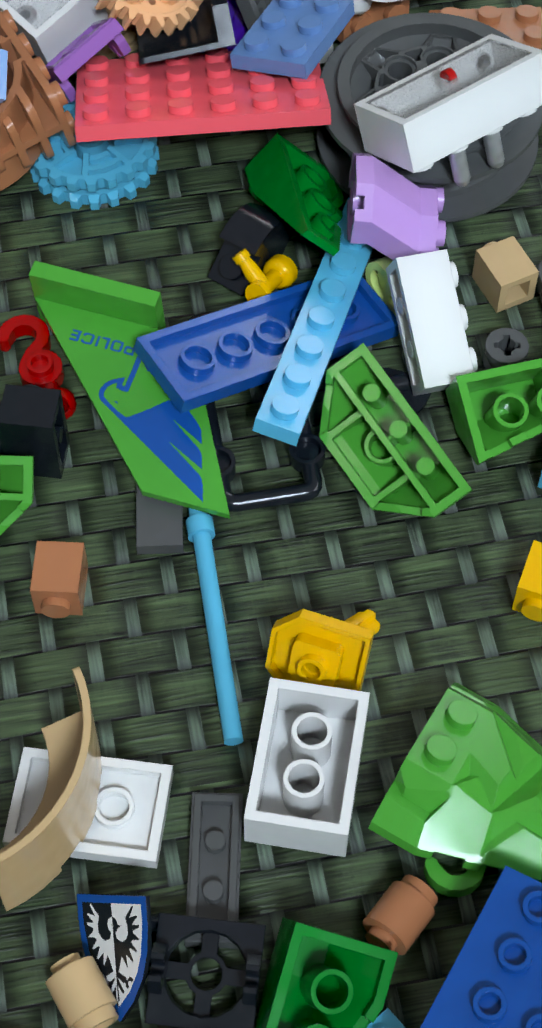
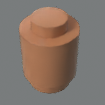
(401, 914)

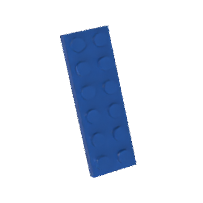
(245, 342)

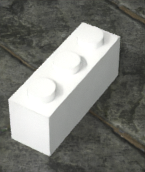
(430, 320)

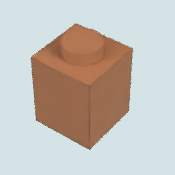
(59, 578)

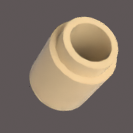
(82, 993)

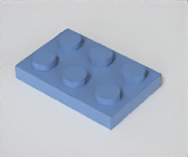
(292, 36)

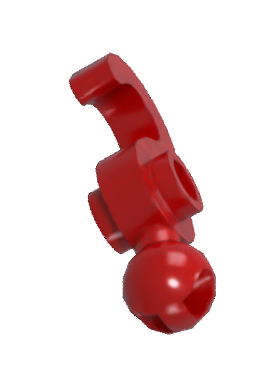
(38, 364)

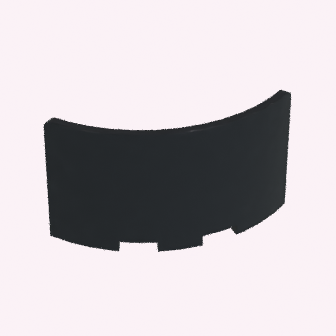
(207, 31)

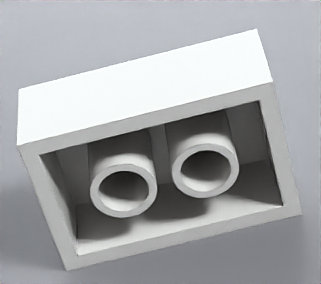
(306, 767)

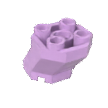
(392, 210)

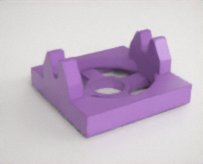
(83, 48)

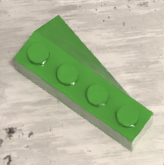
(497, 408)

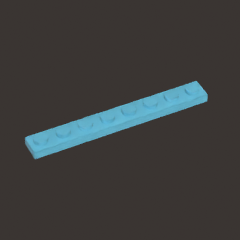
(312, 341)

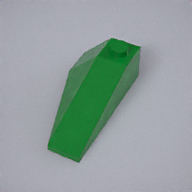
(298, 192)
(323, 980)

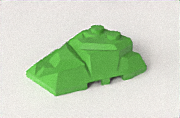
(468, 789)

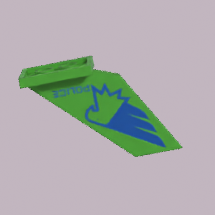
(97, 330)

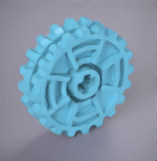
(95, 170)

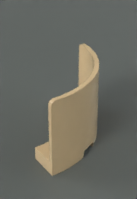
(65, 809)

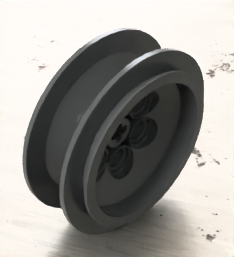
(390, 52)

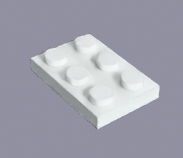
(128, 811)

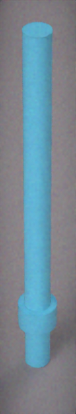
(201, 532)

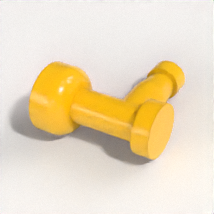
(277, 273)

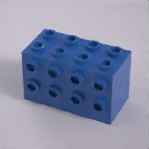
(500, 964)

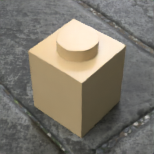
(505, 273)

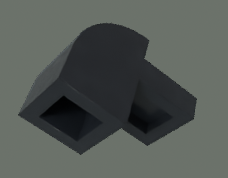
(256, 230)

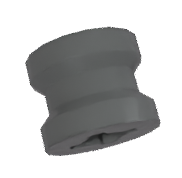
(501, 342)

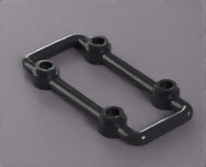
(304, 458)

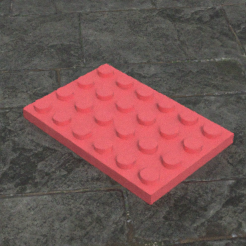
(190, 97)

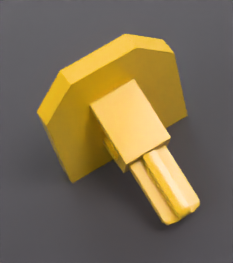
(322, 648)

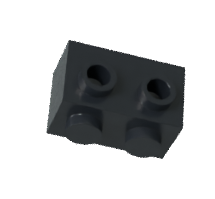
(35, 426)

